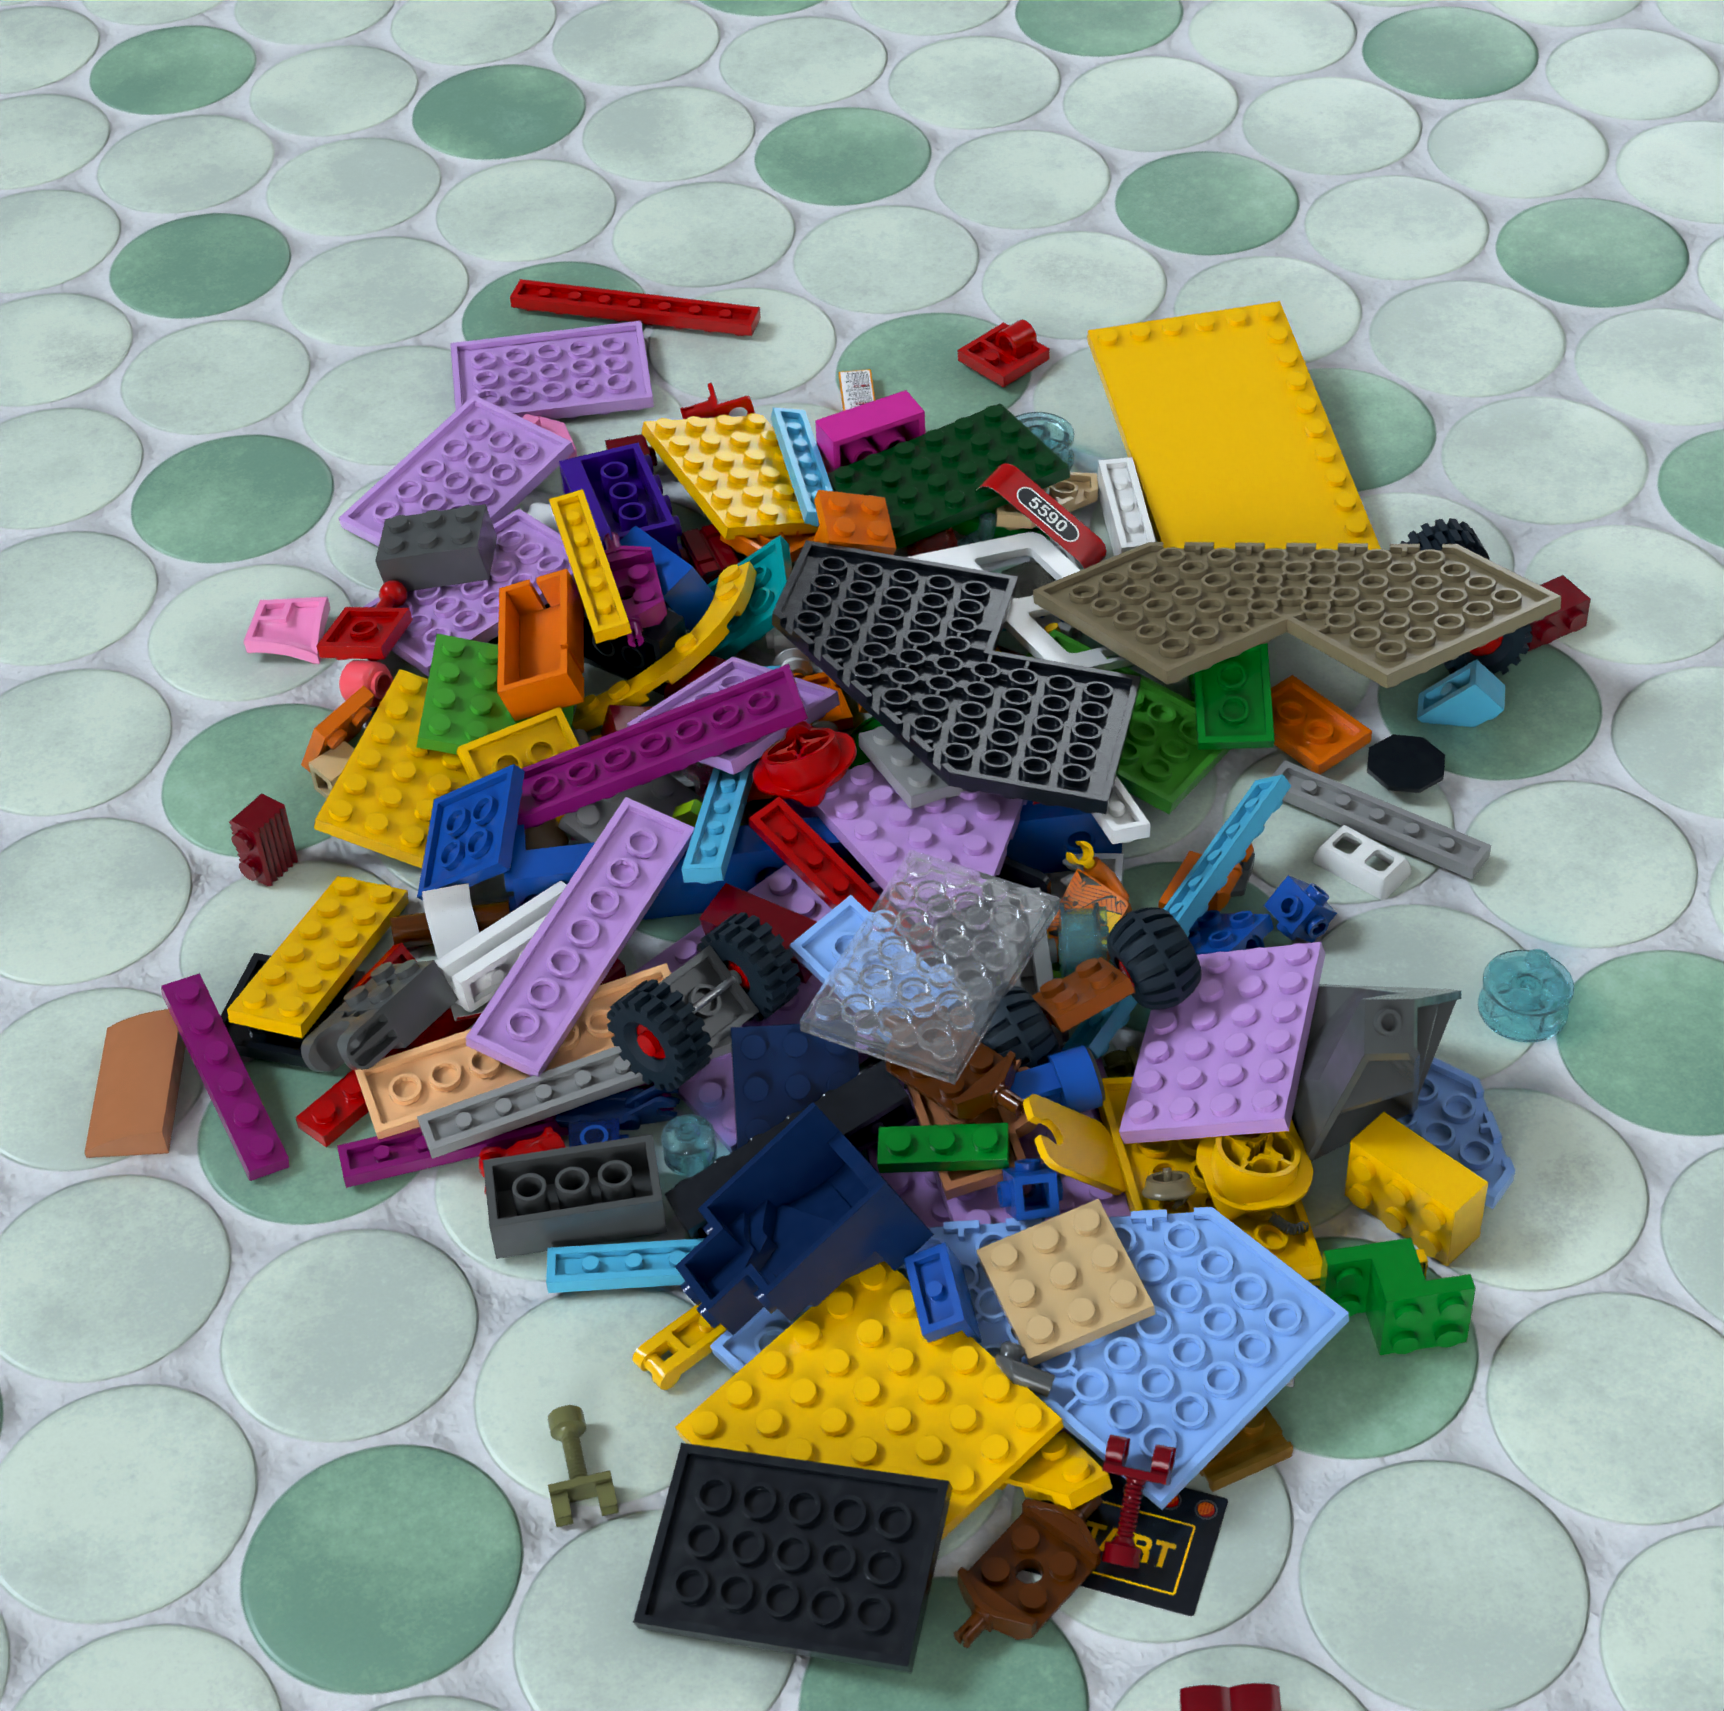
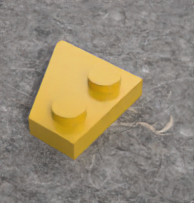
(1061, 1474)

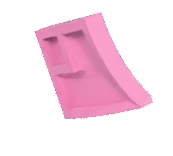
(288, 627)

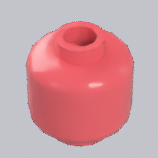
(371, 674)

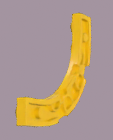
(730, 599)

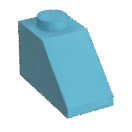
(1463, 698)

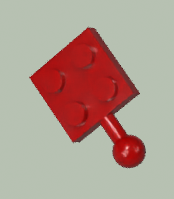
(368, 630)

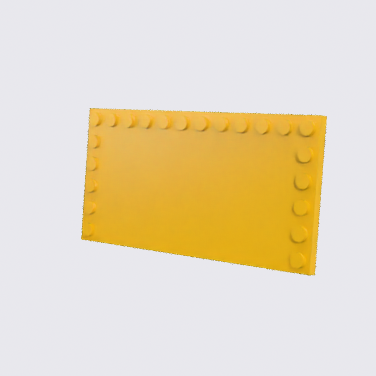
(1228, 431)

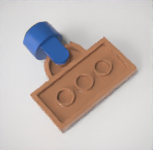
(1067, 1079)

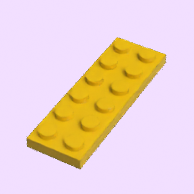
(318, 957)

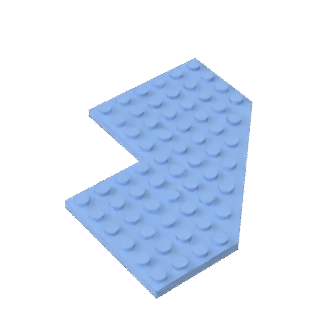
(1190, 1377)

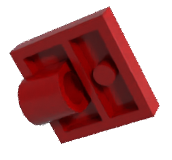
(1005, 352)

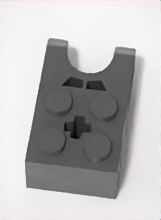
(379, 1016)

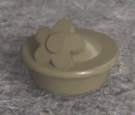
(1169, 1186)

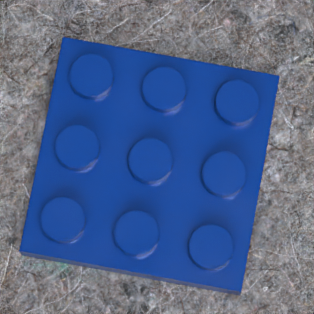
(472, 831)

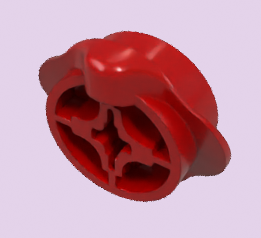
(805, 763)

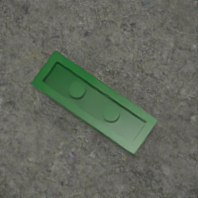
(943, 1147)

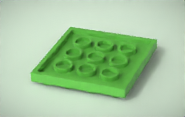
(463, 696)

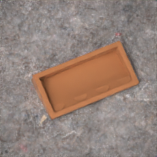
(137, 1087)

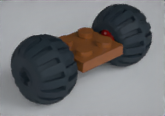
(1149, 961)

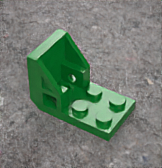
(1234, 702)

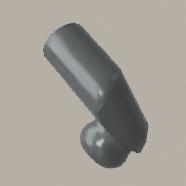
(1020, 1373)

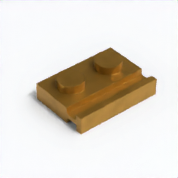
(1250, 1451)

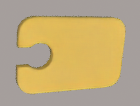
(1082, 1146)

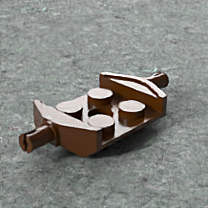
(980, 1086)
(1041, 1539)

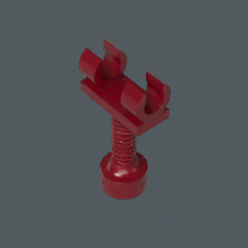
(1122, 1548)

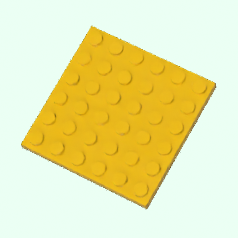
(872, 1394)

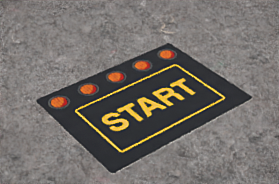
(1173, 1544)

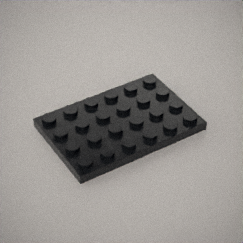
(795, 1556)

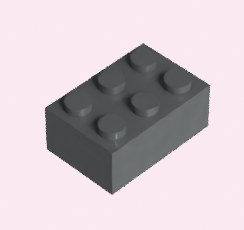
(437, 548)

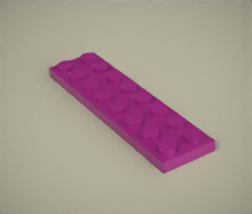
(660, 746)

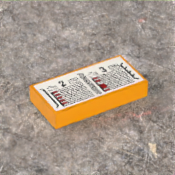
(856, 388)

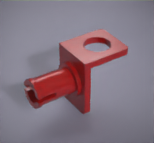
(713, 409)

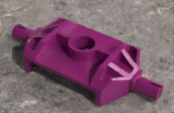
(636, 577)

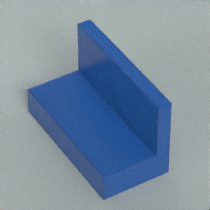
(941, 1294)

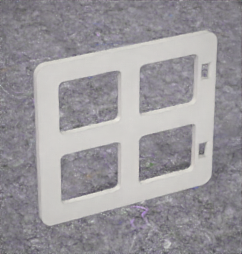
(1023, 610)

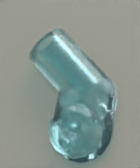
(985, 530)

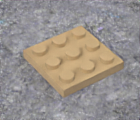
(1065, 1282)

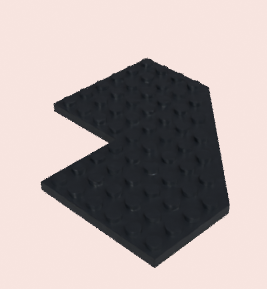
(922, 660)

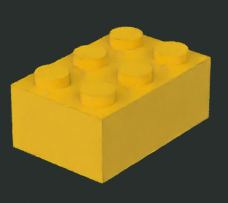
(1415, 1188)

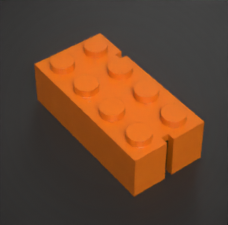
(540, 646)

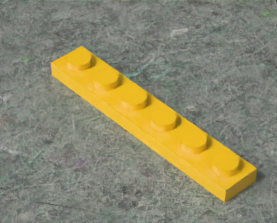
(590, 566)

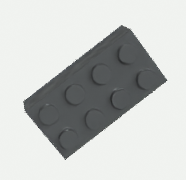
(574, 1196)

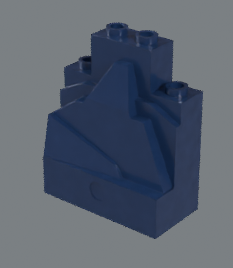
(796, 1227)

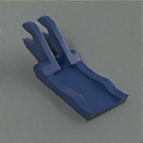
(631, 1107)

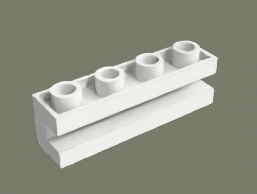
(1123, 505)
(484, 960)

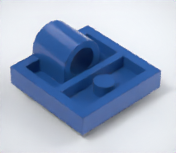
(1229, 931)

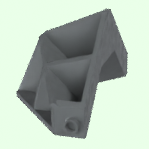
(1366, 1059)

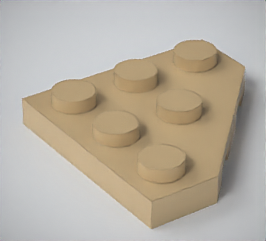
(1071, 493)

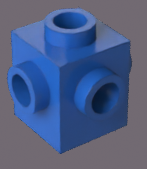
(1300, 909)
(1043, 1197)

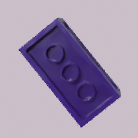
(623, 494)

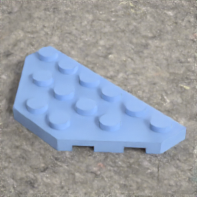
(1459, 1124)

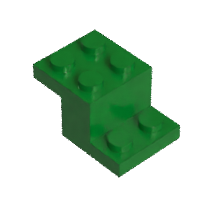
(1397, 1299)

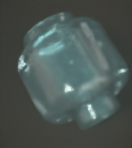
(688, 1144)

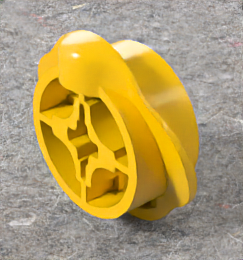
(1254, 1171)

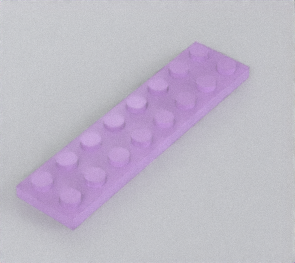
(580, 938)

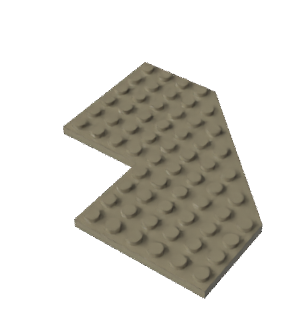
(1364, 607)

